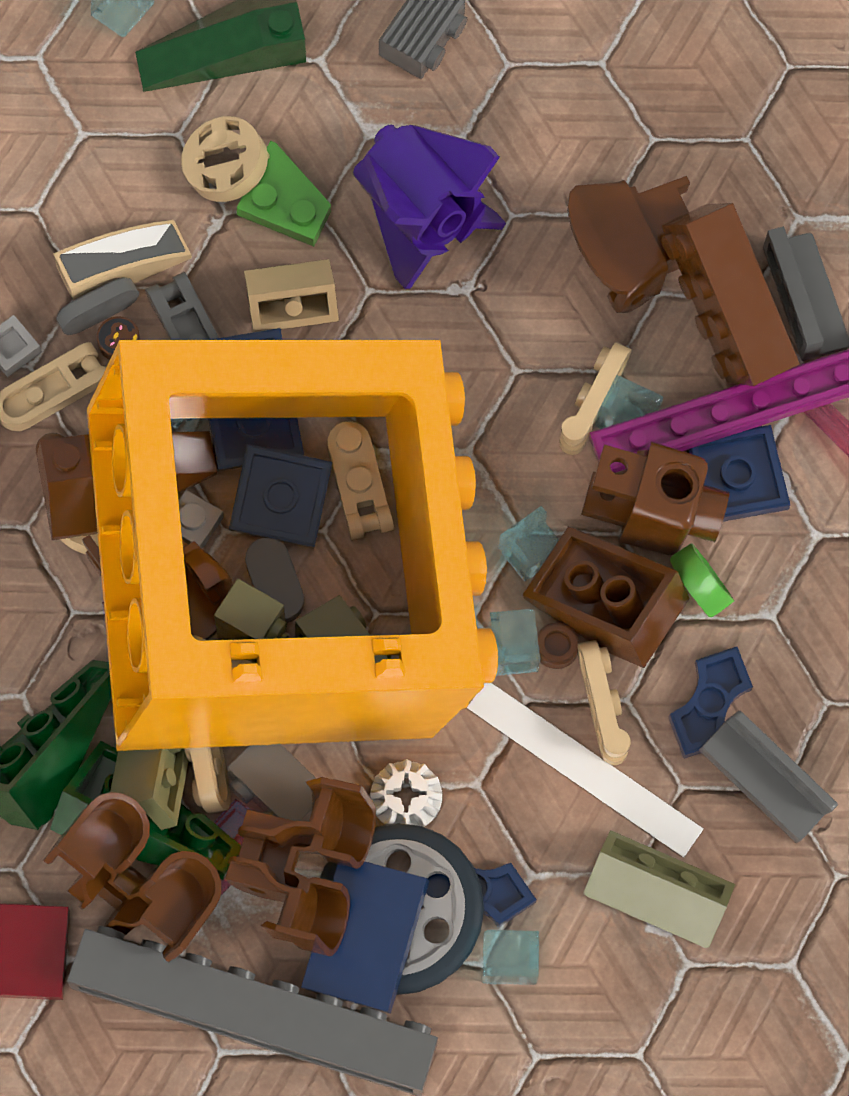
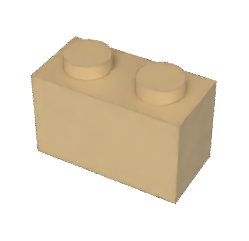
(291, 295)

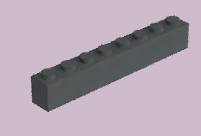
(253, 1011)

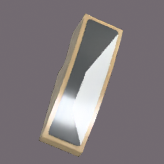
(125, 253)

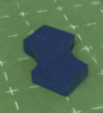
(719, 683)
(502, 891)

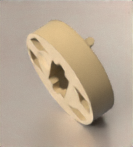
(232, 177)

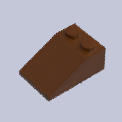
(608, 595)

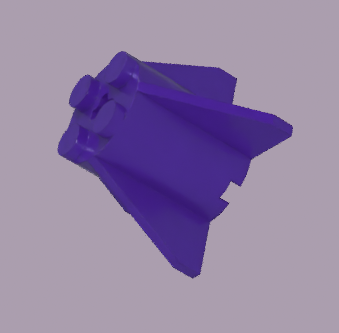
(425, 193)

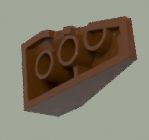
(68, 478)

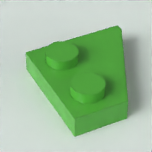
(286, 200)

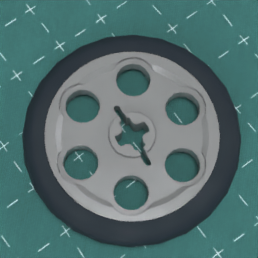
(460, 907)

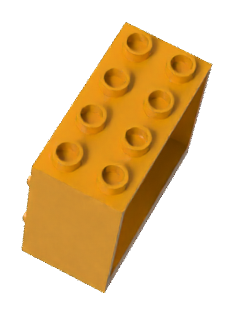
(301, 689)

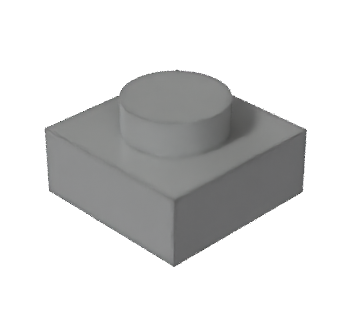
(16, 346)
(198, 519)

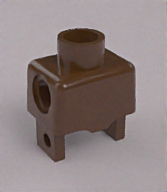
(656, 498)

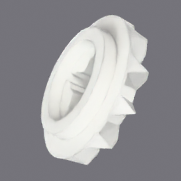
(422, 780)

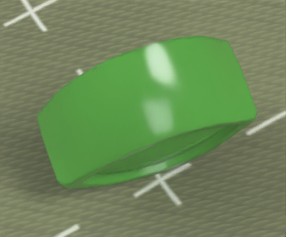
(701, 580)

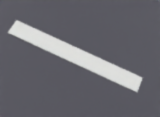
(585, 768)

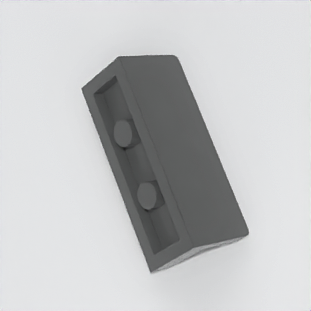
(805, 294)
(767, 776)

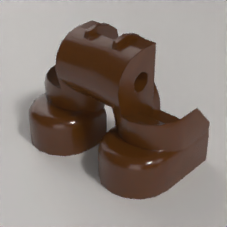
(168, 902)
(313, 907)

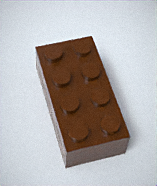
(729, 294)

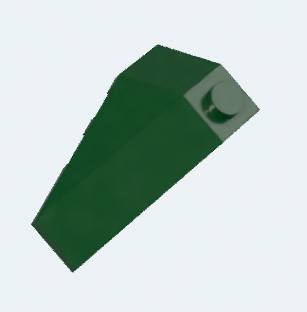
(226, 43)
(51, 747)
(191, 834)

